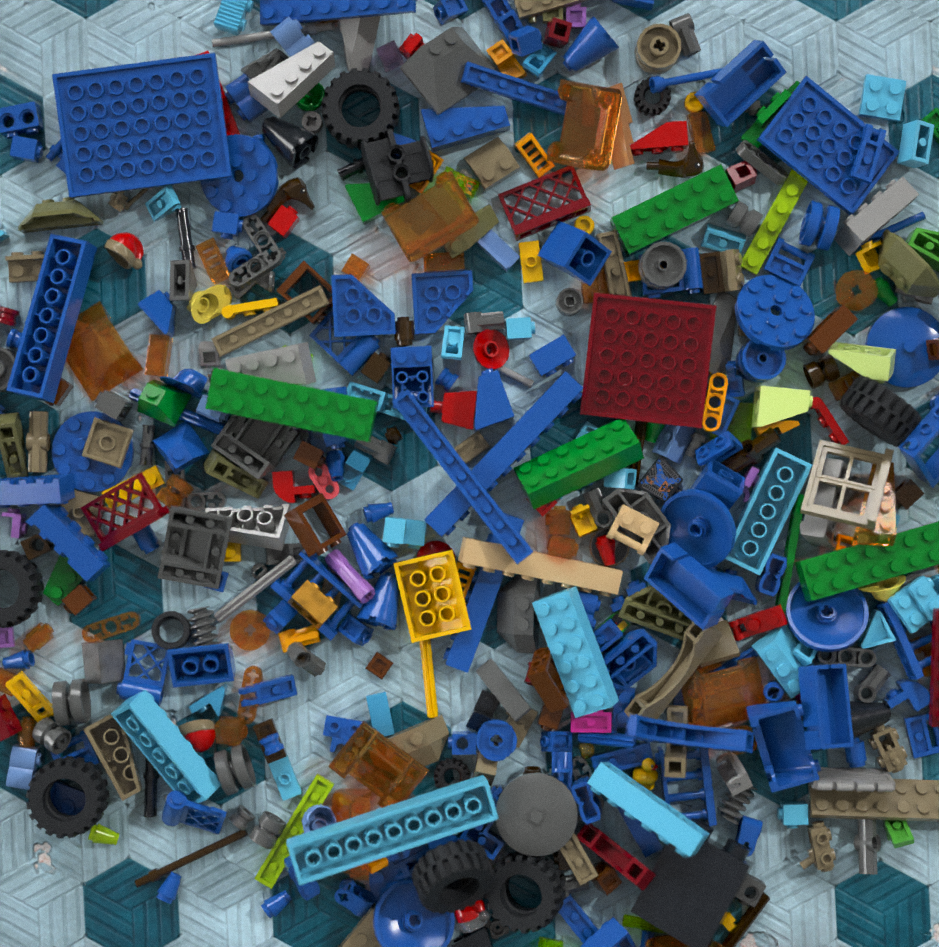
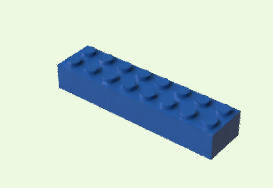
(52, 318)

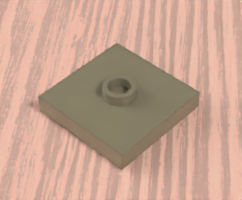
(108, 442)
(76, 514)
(725, 647)

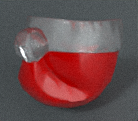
(472, 917)

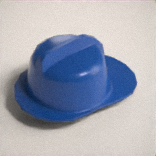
(188, 381)

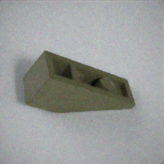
(464, 241)
(13, 445)
(232, 474)

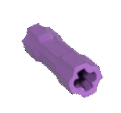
(350, 576)

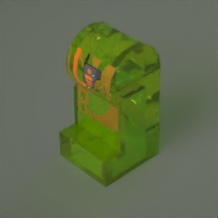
(467, 184)

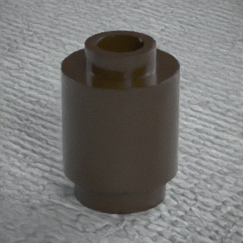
(404, 331)

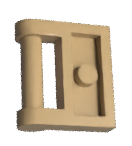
(635, 523)

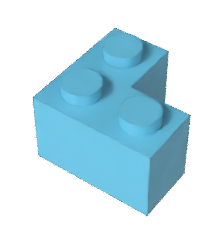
(404, 531)

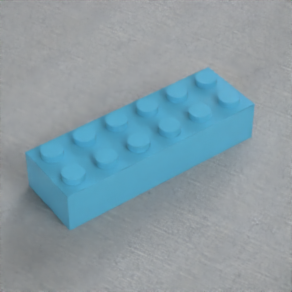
(767, 509)
(575, 652)
(166, 747)
(648, 808)

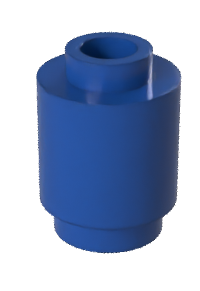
(146, 539)
(856, 755)

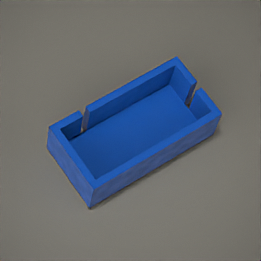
(740, 83)
(689, 586)
(826, 706)

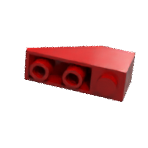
(668, 136)

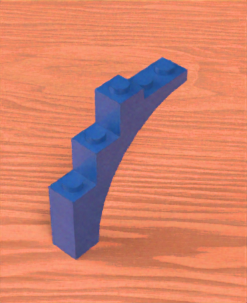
(689, 735)

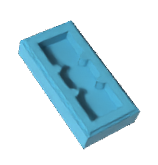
(285, 778)

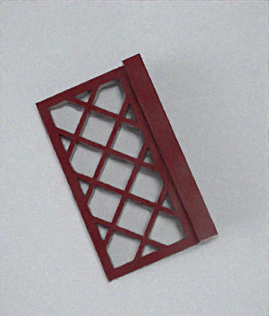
(546, 219)
(136, 523)

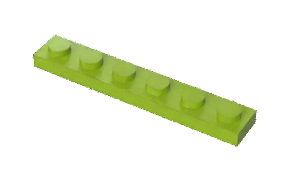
(773, 222)
(274, 862)

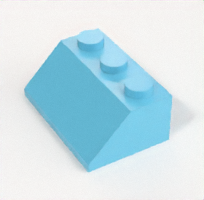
(777, 655)

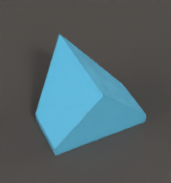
(876, 631)

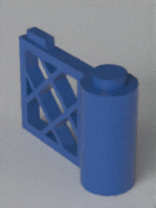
(691, 280)
(353, 355)
(133, 685)
(180, 810)

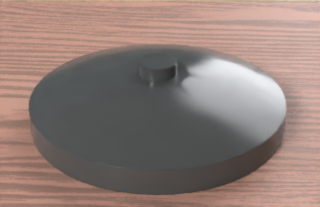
(536, 814)

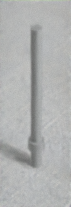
(310, 28)

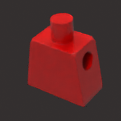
(457, 408)

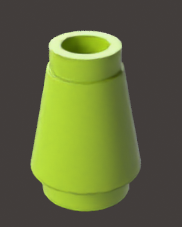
(103, 835)

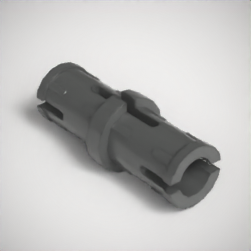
(147, 445)

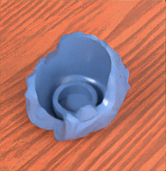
(317, 817)

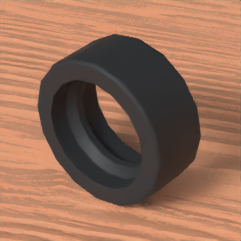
(155, 630)

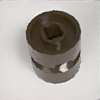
(821, 371)

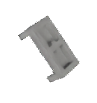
(733, 773)

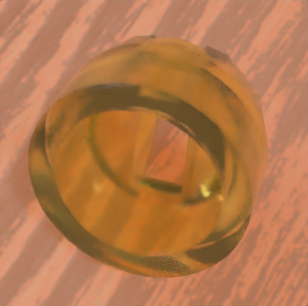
(586, 750)

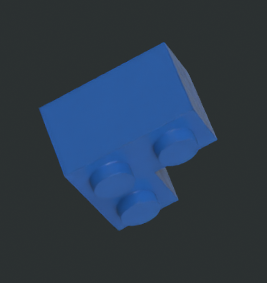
(484, 836)

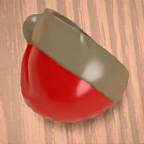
(125, 250)
(199, 733)

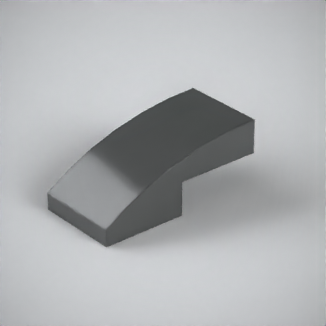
(276, 556)

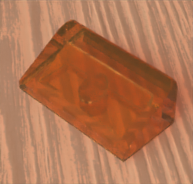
(700, 132)

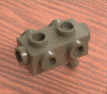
(890, 753)
(820, 853)

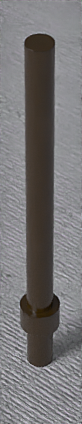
(156, 874)

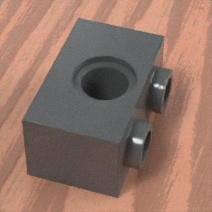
(113, 405)

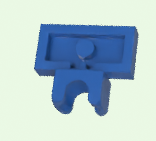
(340, 729)

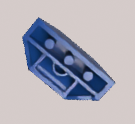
(736, 584)
(630, 658)

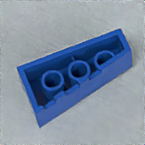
(463, 125)

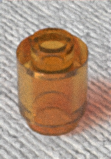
(38, 636)
(25, 736)

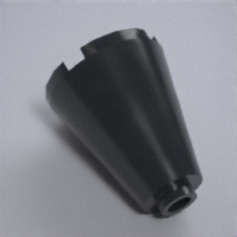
(290, 140)
(868, 716)

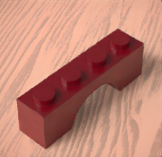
(616, 856)

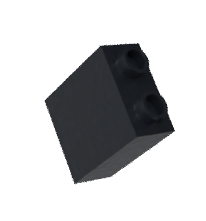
(694, 892)

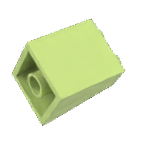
(778, 403)

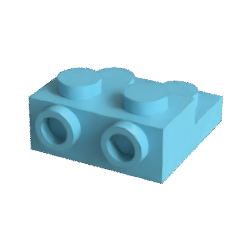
(915, 603)

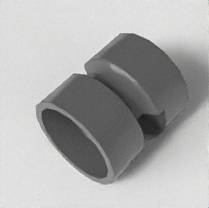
(744, 219)
(569, 302)
(52, 736)
(266, 831)

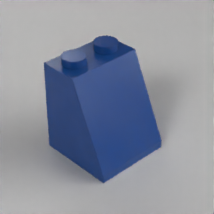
(574, 252)
(491, 401)
(720, 482)

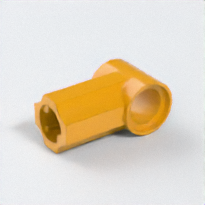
(305, 635)

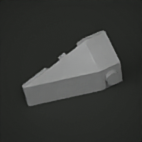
(359, 40)

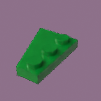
(62, 581)

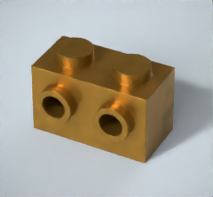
(313, 604)

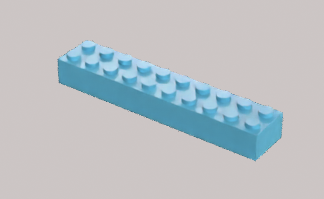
(391, 829)

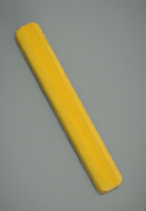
(428, 677)

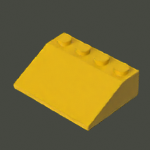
(432, 596)

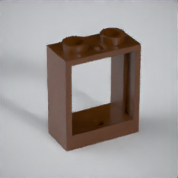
(293, 280)
(829, 330)
(304, 531)
(547, 681)

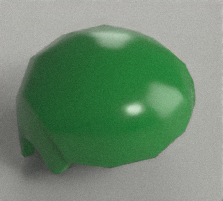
(312, 99)

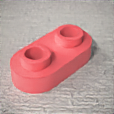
(323, 481)

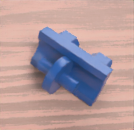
(563, 767)

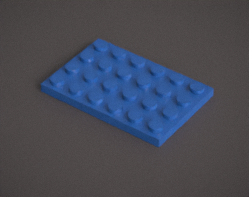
(821, 144)

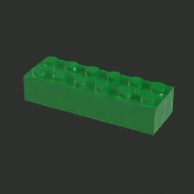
(674, 210)
(578, 463)

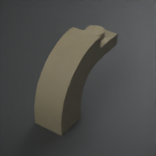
(676, 755)

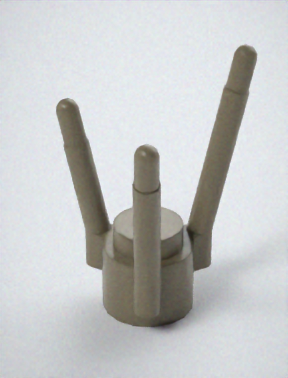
(119, 200)

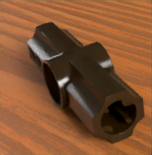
(752, 451)

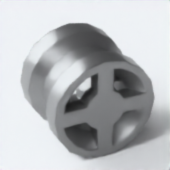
(314, 125)
(241, 817)

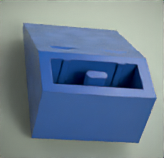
(413, 371)

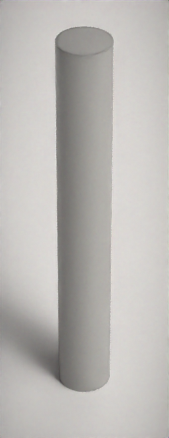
(515, 376)

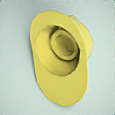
(209, 303)
(884, 589)

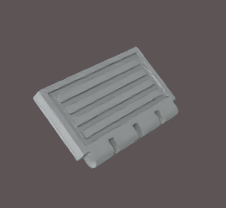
(854, 779)

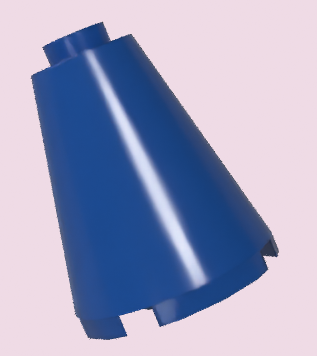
(589, 46)
(370, 551)
(383, 607)

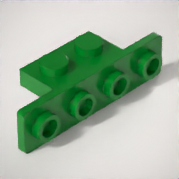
(765, 115)

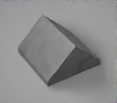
(103, 661)

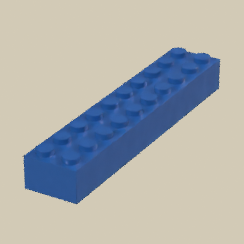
(507, 450)

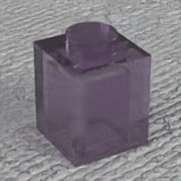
(389, 56)

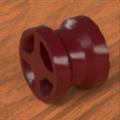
(8, 316)

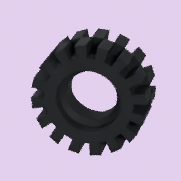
(646, 107)
(448, 764)

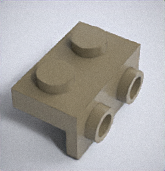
(731, 270)

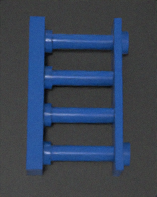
(284, 589)
(905, 648)
(705, 793)

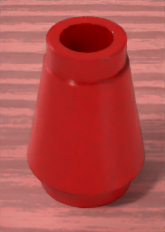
(606, 549)

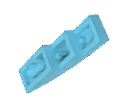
(385, 400)

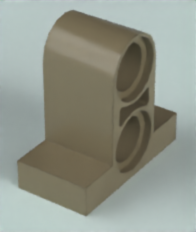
(485, 767)

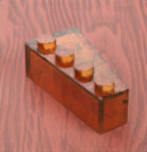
(885, 528)

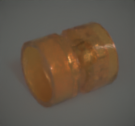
(169, 497)

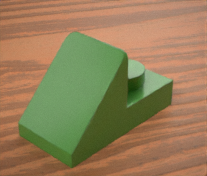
(898, 833)

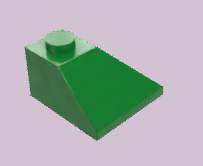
(163, 402)

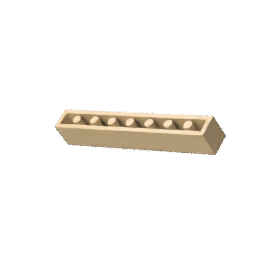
(542, 566)

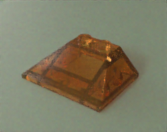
(99, 353)
(723, 694)
(379, 765)

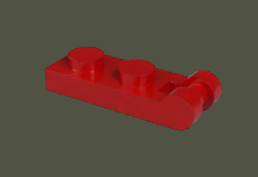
(827, 421)
(758, 622)

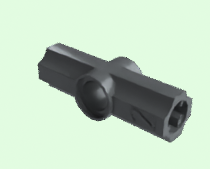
(867, 845)

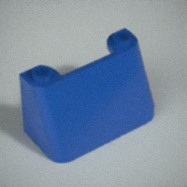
(782, 744)

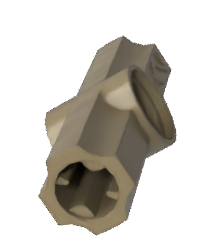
(38, 441)

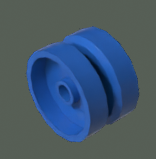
(819, 225)
(754, 370)

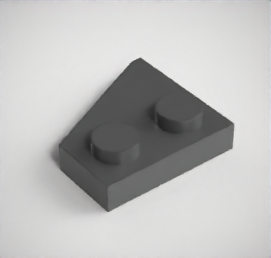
(264, 63)

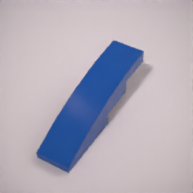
(503, 16)
(646, 840)

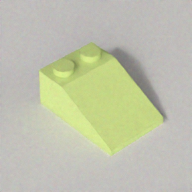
(866, 360)

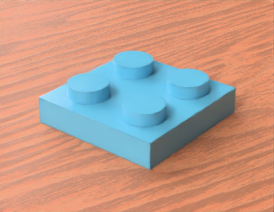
(882, 98)

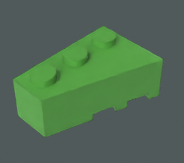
(926, 245)

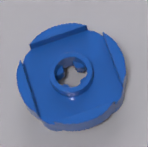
(487, 747)

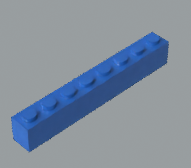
(479, 606)

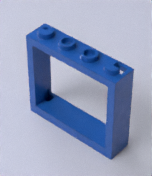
(919, 440)

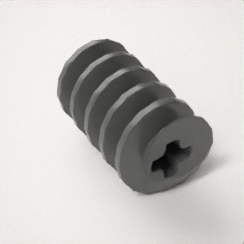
(203, 626)
(735, 805)

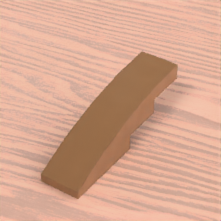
(621, 151)

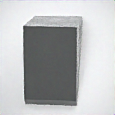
(182, 280)

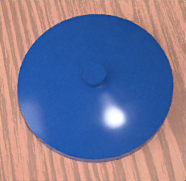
(907, 332)
(700, 526)
(828, 622)
(404, 922)

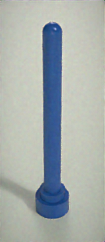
(658, 84)

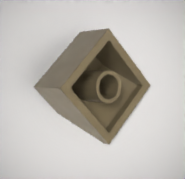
(492, 164)

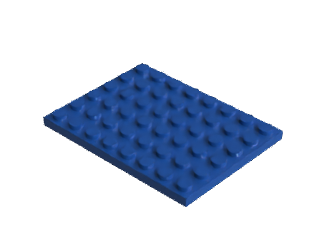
(142, 125)

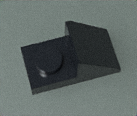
(483, 710)

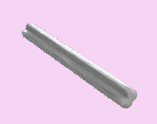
(255, 589)

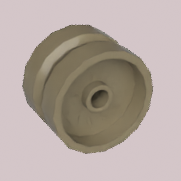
(652, 59)

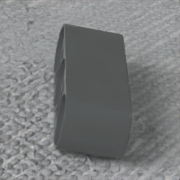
(854, 657)

